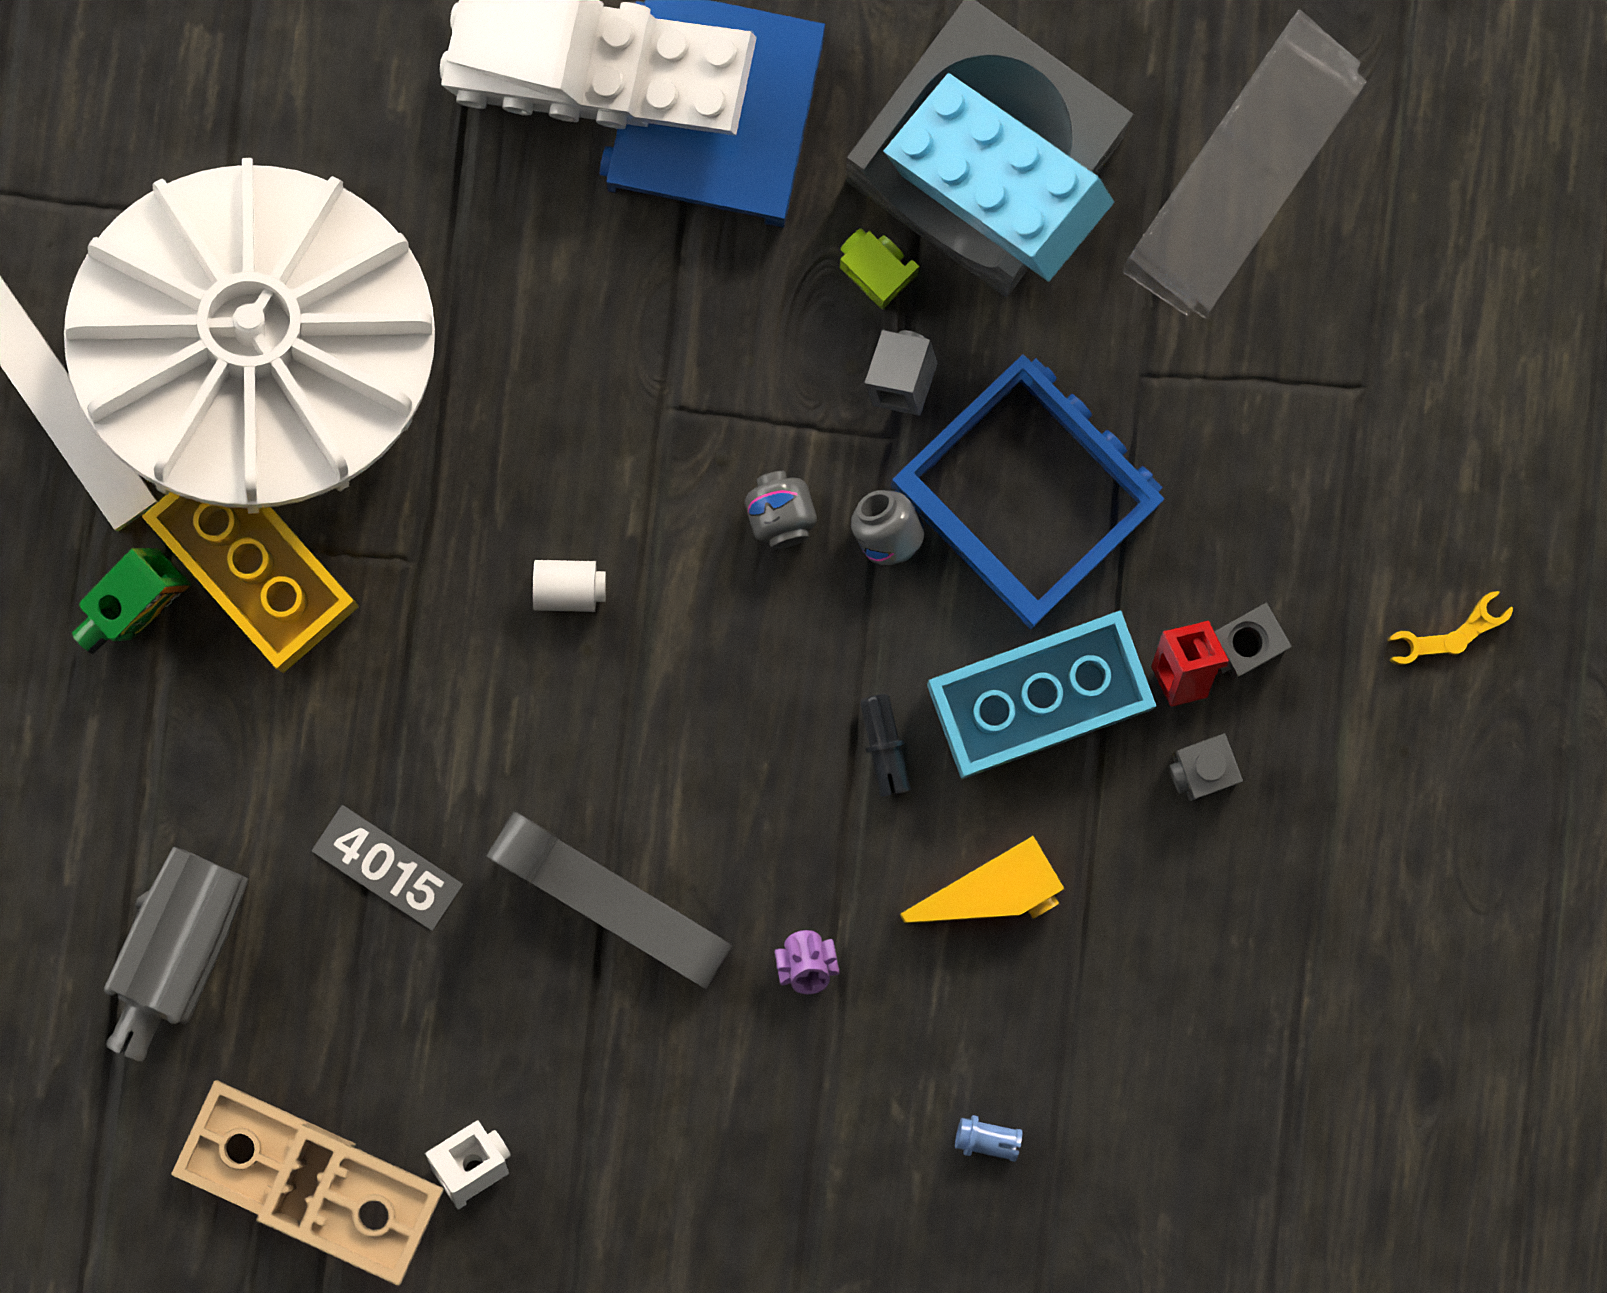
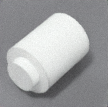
(567, 585)

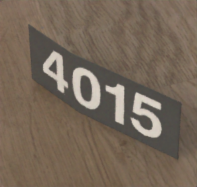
(387, 867)

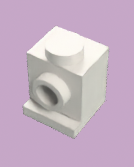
(452, 1156)

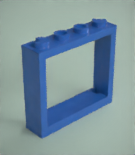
(1074, 418)

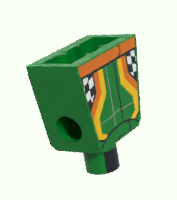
(144, 586)

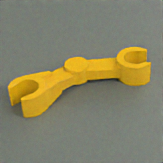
(1456, 641)

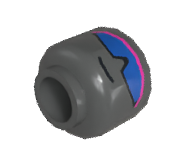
(780, 510)
(887, 527)

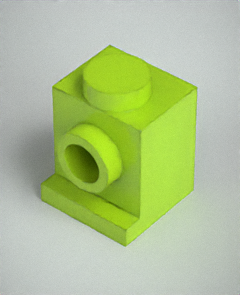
(876, 266)

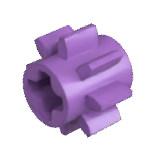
(806, 962)

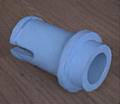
(987, 1139)

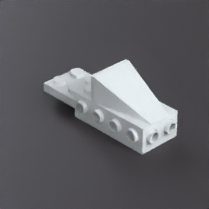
(597, 64)

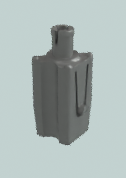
(172, 947)

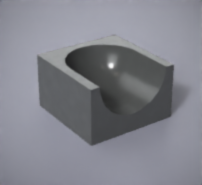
(1018, 80)

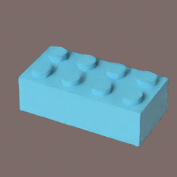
(999, 176)
(1041, 694)

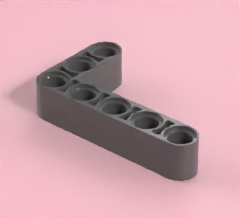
(609, 900)

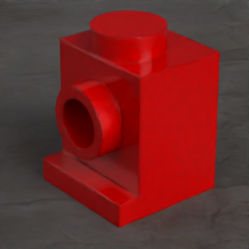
(1188, 662)

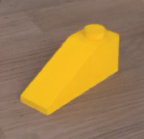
(1001, 888)

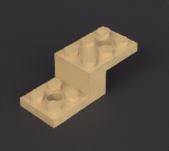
(307, 1182)

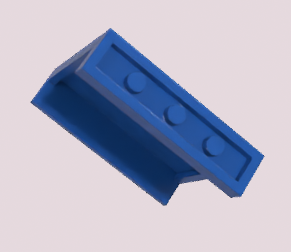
(725, 171)

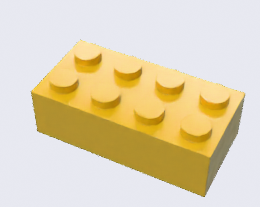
(255, 573)

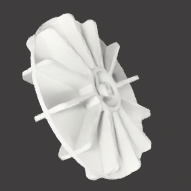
(249, 336)

